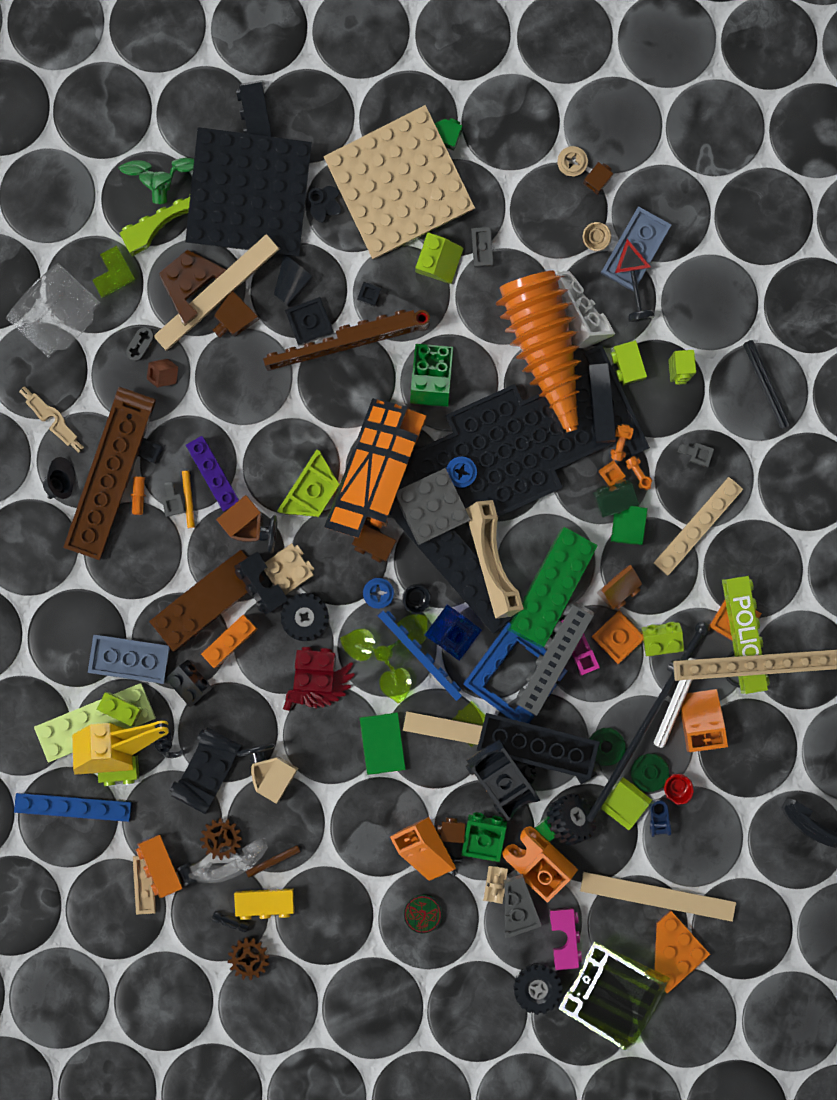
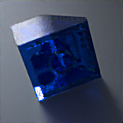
(453, 632)

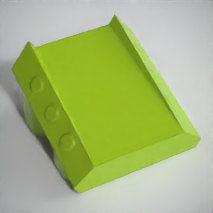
(626, 803)

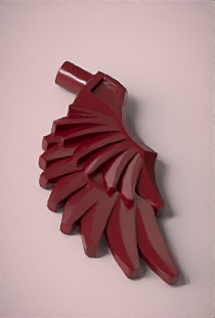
(313, 699)

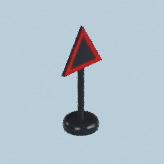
(630, 261)

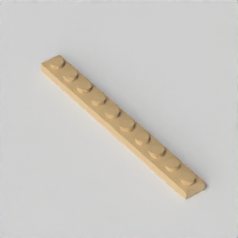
(755, 665)

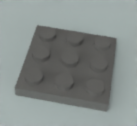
(431, 506)

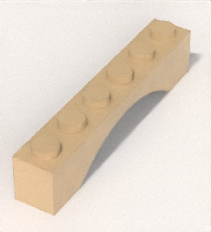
(483, 526)

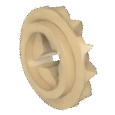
(569, 153)

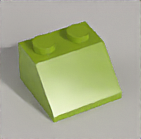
(439, 258)

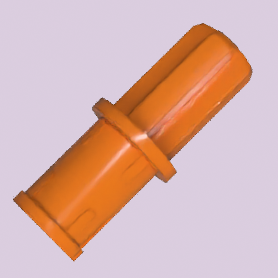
(138, 495)

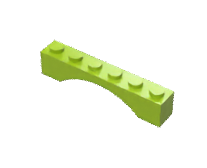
(139, 236)

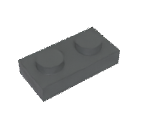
(482, 247)

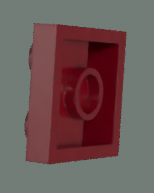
(314, 670)

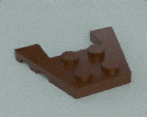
(186, 277)

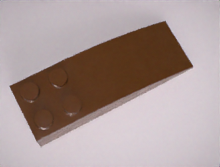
(201, 604)

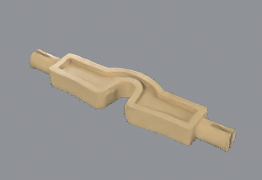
(59, 426)

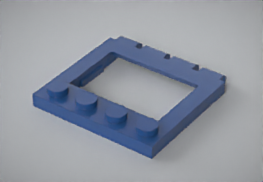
(489, 664)

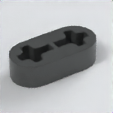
(136, 342)

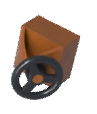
(245, 521)

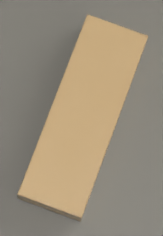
(144, 895)

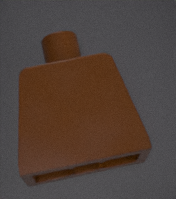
(234, 316)

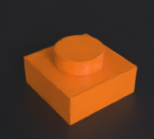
(612, 473)

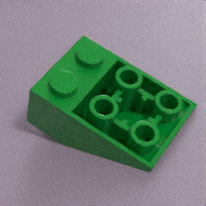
(431, 375)

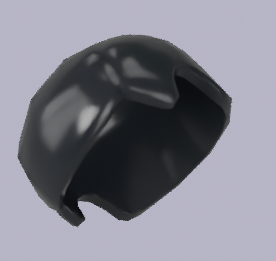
(416, 598)

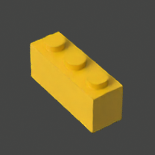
(264, 903)

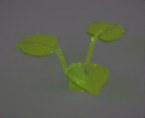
(360, 642)

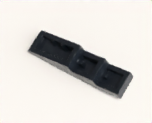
(602, 403)

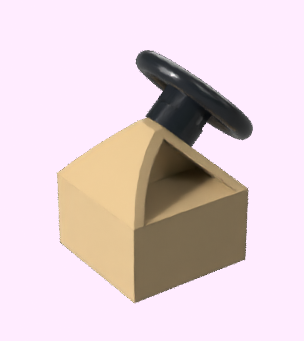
(269, 776)

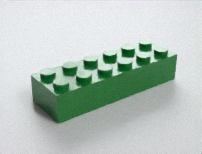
(552, 587)

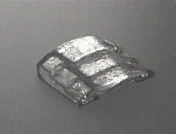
(54, 311)
(252, 853)

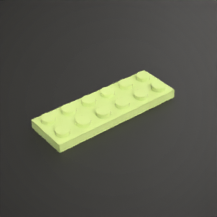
(57, 733)

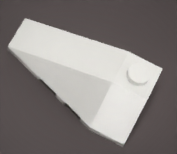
(588, 322)

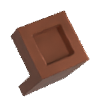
(162, 372)

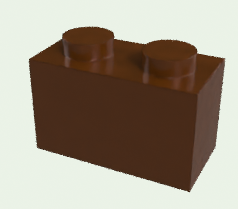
(374, 543)

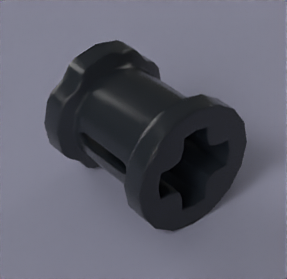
(183, 872)

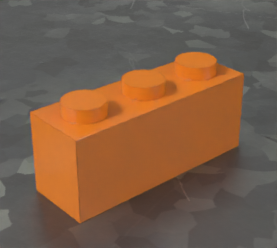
(229, 641)
(158, 866)

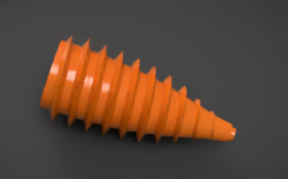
(544, 336)

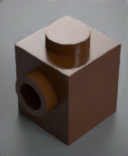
(451, 830)

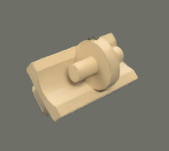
(495, 884)

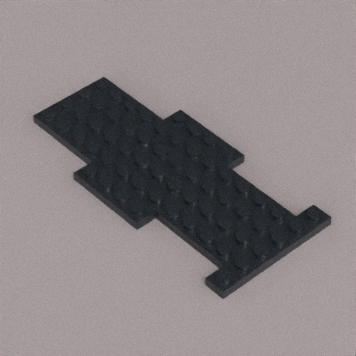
(521, 442)

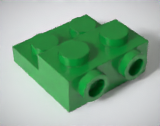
(484, 837)

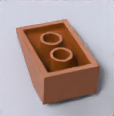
(620, 587)

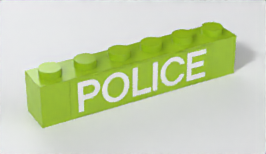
(744, 628)

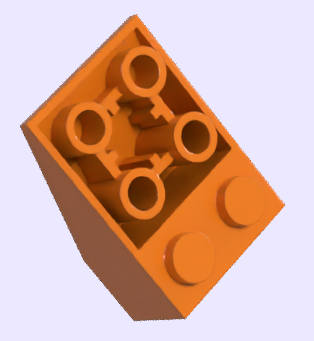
(703, 721)
(423, 849)

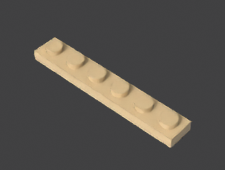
(698, 526)

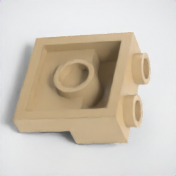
(289, 569)

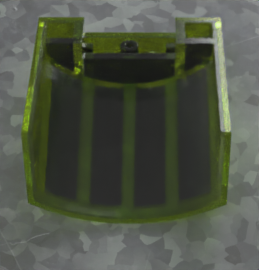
(614, 995)

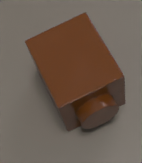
(598, 177)

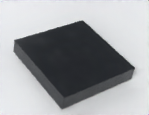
(309, 321)

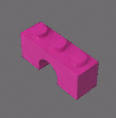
(584, 657)
(566, 956)

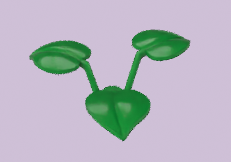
(156, 180)

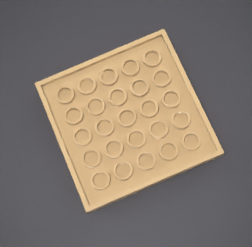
(399, 182)

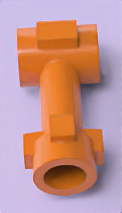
(623, 432)
(644, 482)

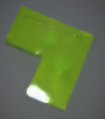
(118, 273)

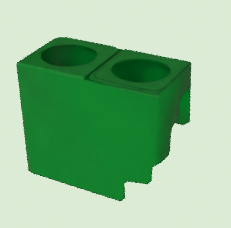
(629, 526)

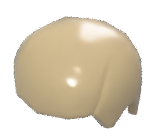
(597, 236)

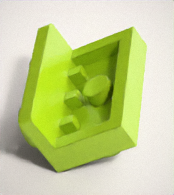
(663, 639)

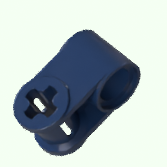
(659, 820)

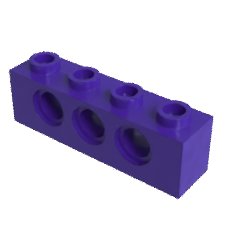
(212, 473)

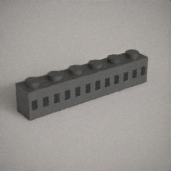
(555, 658)

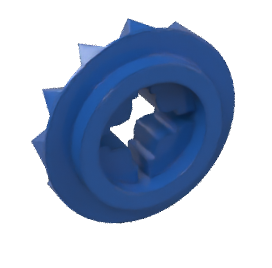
(469, 467)
(371, 587)

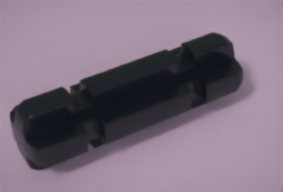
(230, 921)

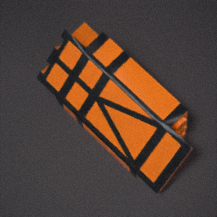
(375, 467)

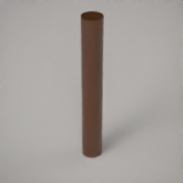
(272, 861)

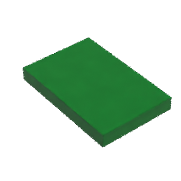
(382, 743)

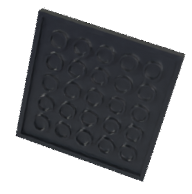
(247, 190)

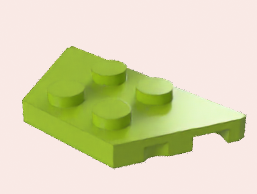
(311, 490)

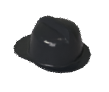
(59, 479)

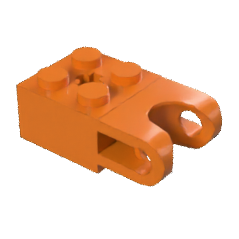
(540, 864)

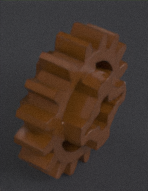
(229, 841)
(236, 960)

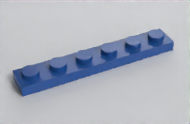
(426, 660)
(72, 807)

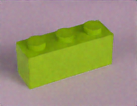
(682, 366)

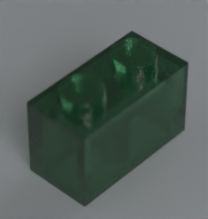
(615, 498)

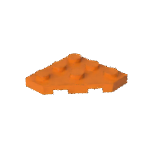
(676, 950)

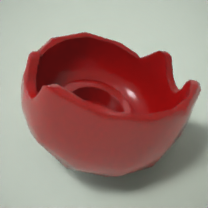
(679, 789)

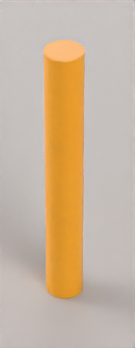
(188, 499)

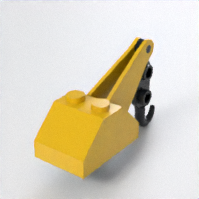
(111, 747)

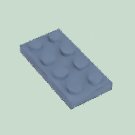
(645, 234)
(128, 659)

